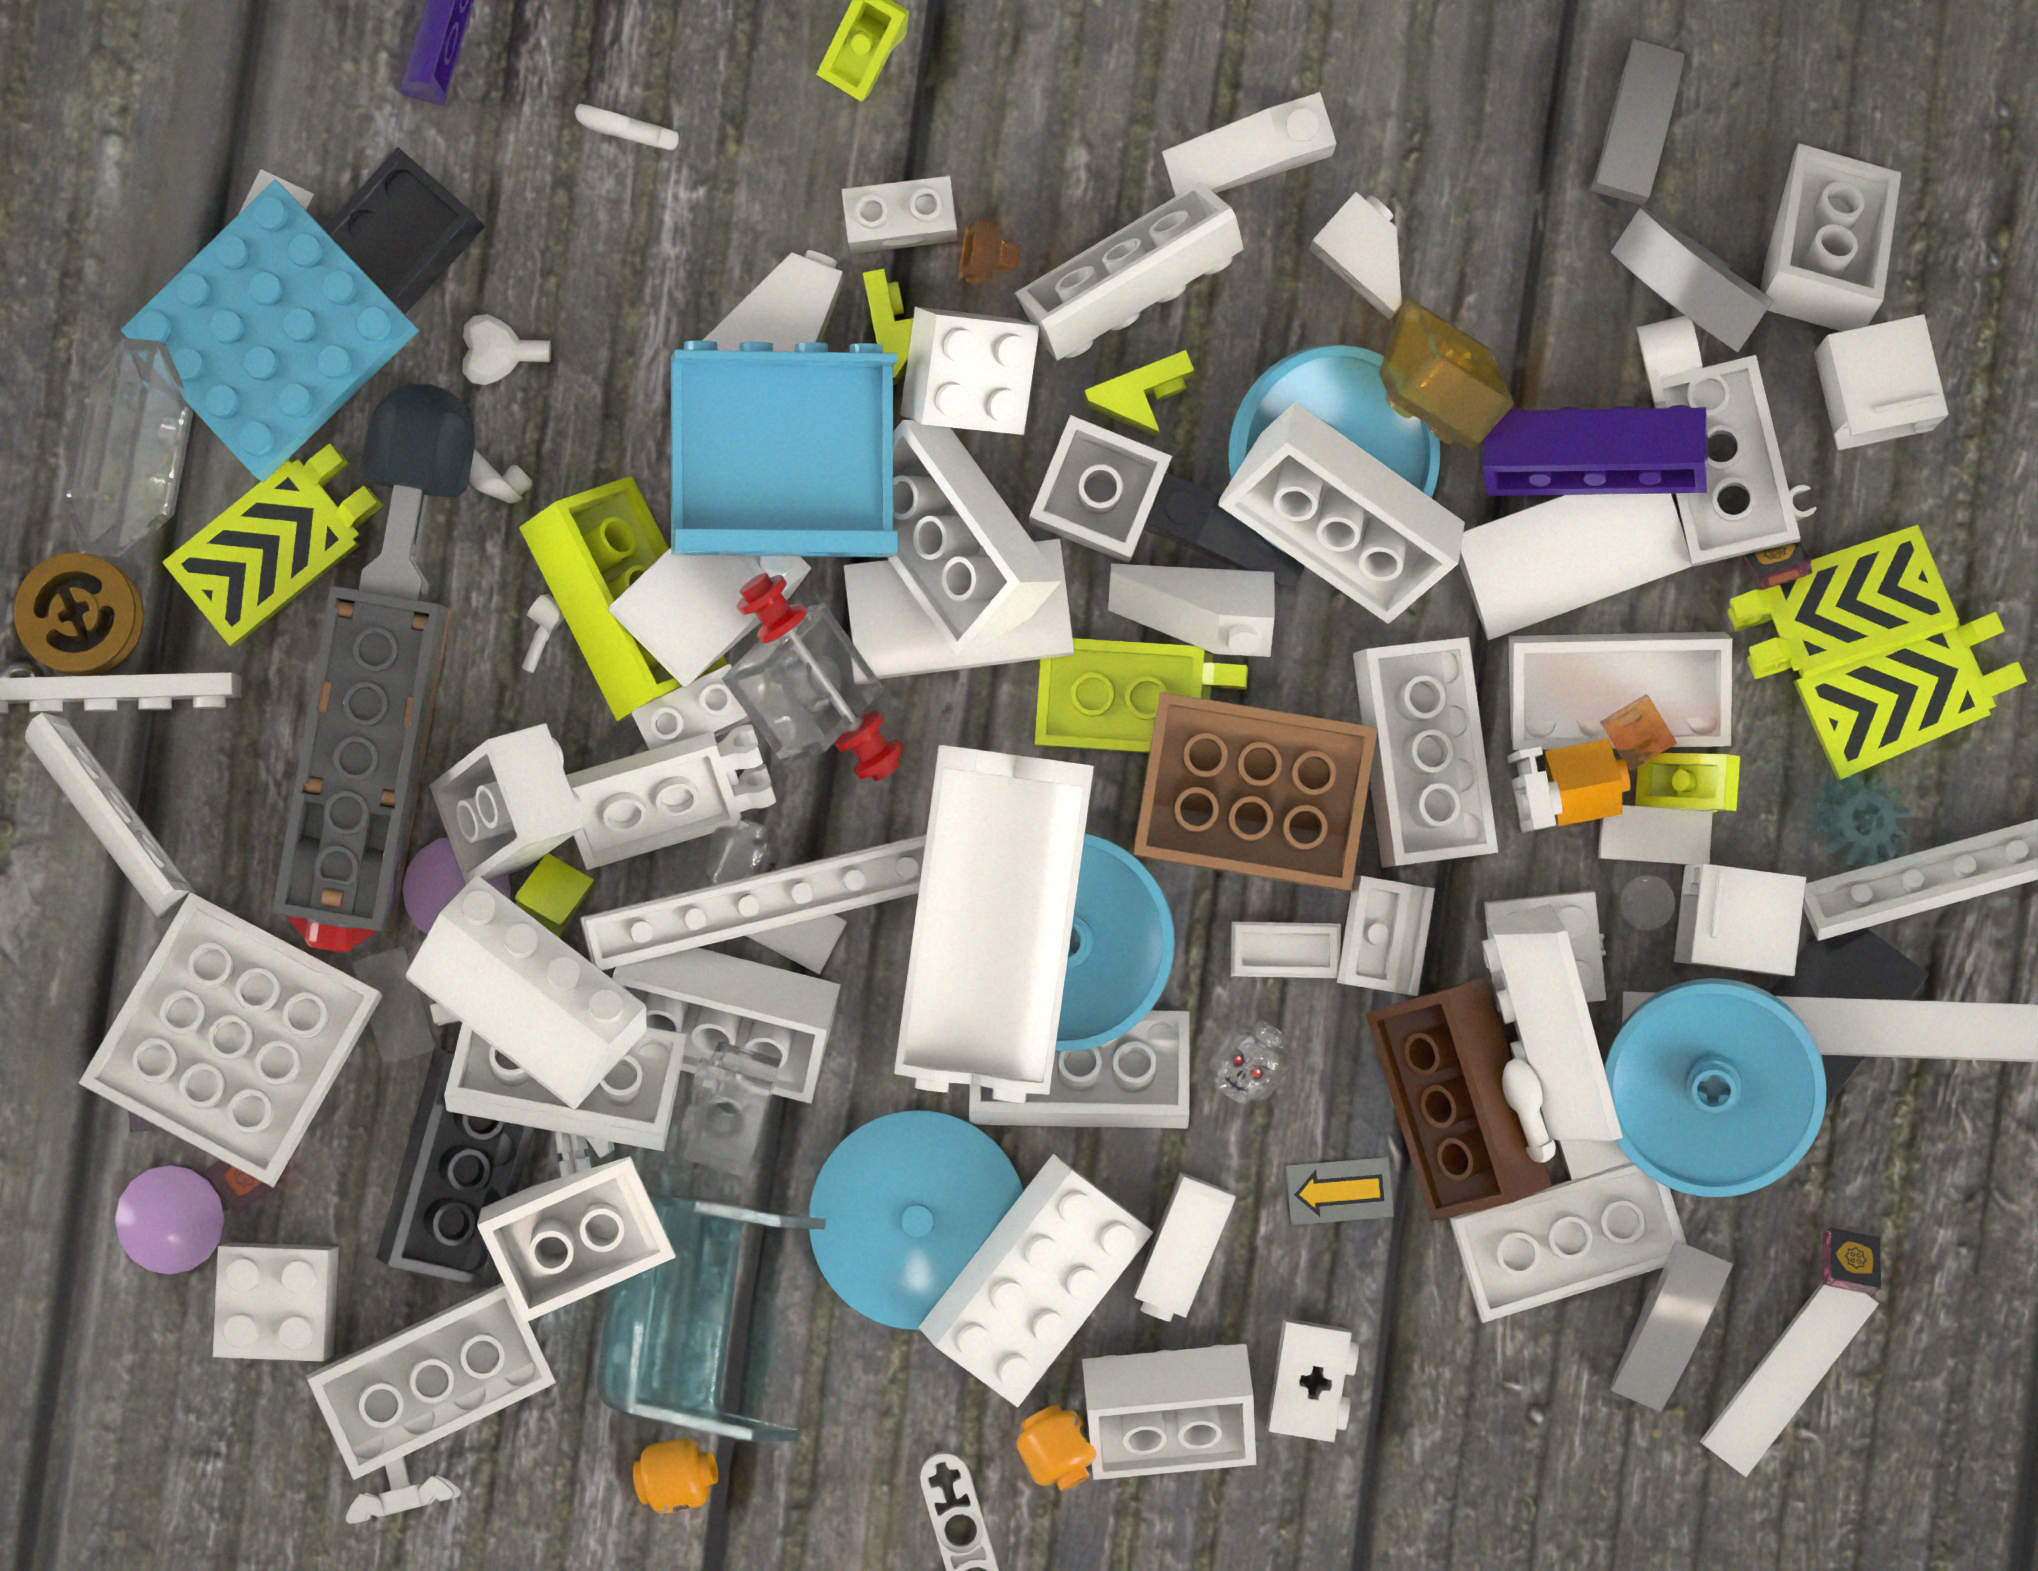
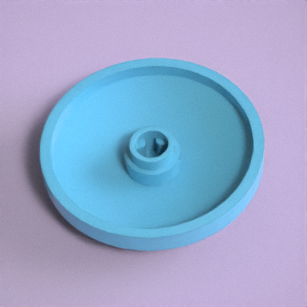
(1347, 394)
(1116, 948)
(1716, 1087)
(908, 1211)

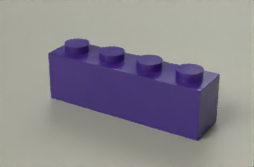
(1597, 451)

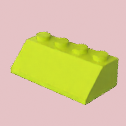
(589, 556)

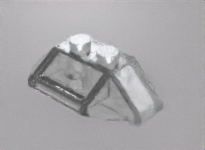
(129, 450)

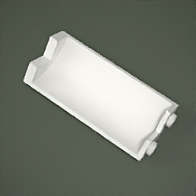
(993, 922)

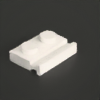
(1534, 796)
(1385, 935)

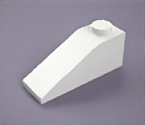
(1253, 147)
(1204, 607)

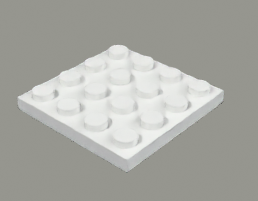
(231, 1039)

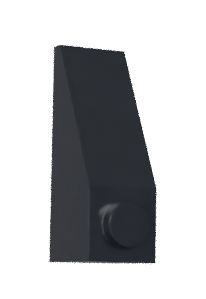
(1195, 520)

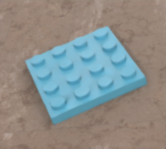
(272, 330)

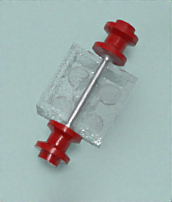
(808, 683)

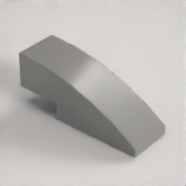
(1638, 122)
(1691, 278)
(1670, 1325)

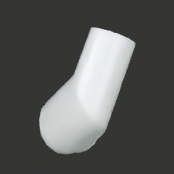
(489, 481)

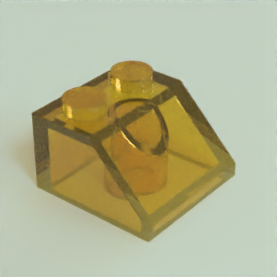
(1443, 377)

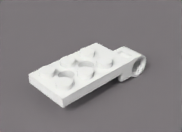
(1734, 407)

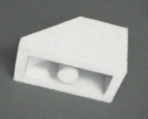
(1363, 251)

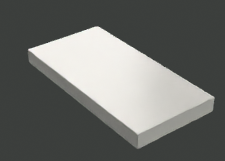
(1566, 1240)

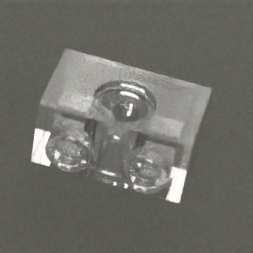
(723, 1137)

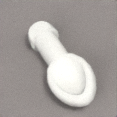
(626, 127)
(1525, 1096)

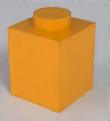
(1587, 781)

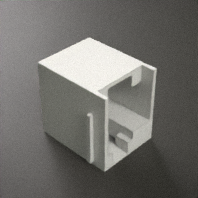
(1880, 382)
(1739, 919)

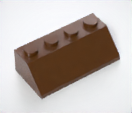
(1445, 1080)

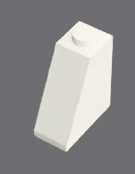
(786, 306)
(1182, 1247)

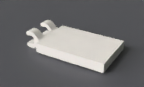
(668, 795)

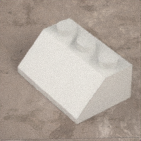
(1170, 1411)

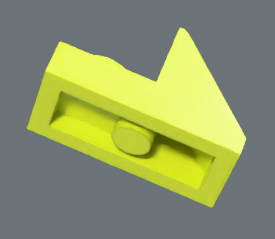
(863, 45)
(885, 303)
(1126, 395)
(1689, 782)
(553, 893)

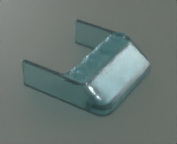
(673, 1321)

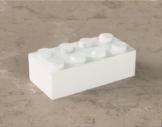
(1035, 1280)

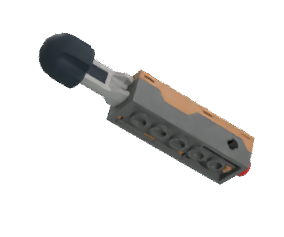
(374, 690)

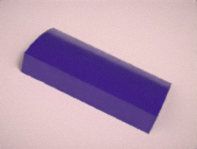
(436, 50)

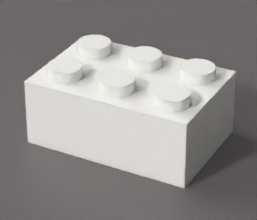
(507, 803)

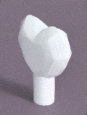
(497, 350)

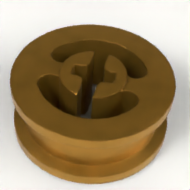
(41, 633)

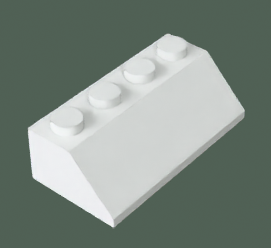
(1132, 271)
(1343, 514)
(961, 541)
(527, 992)
(739, 1004)
(1552, 1023)

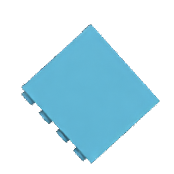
(782, 451)

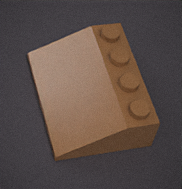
(1254, 792)

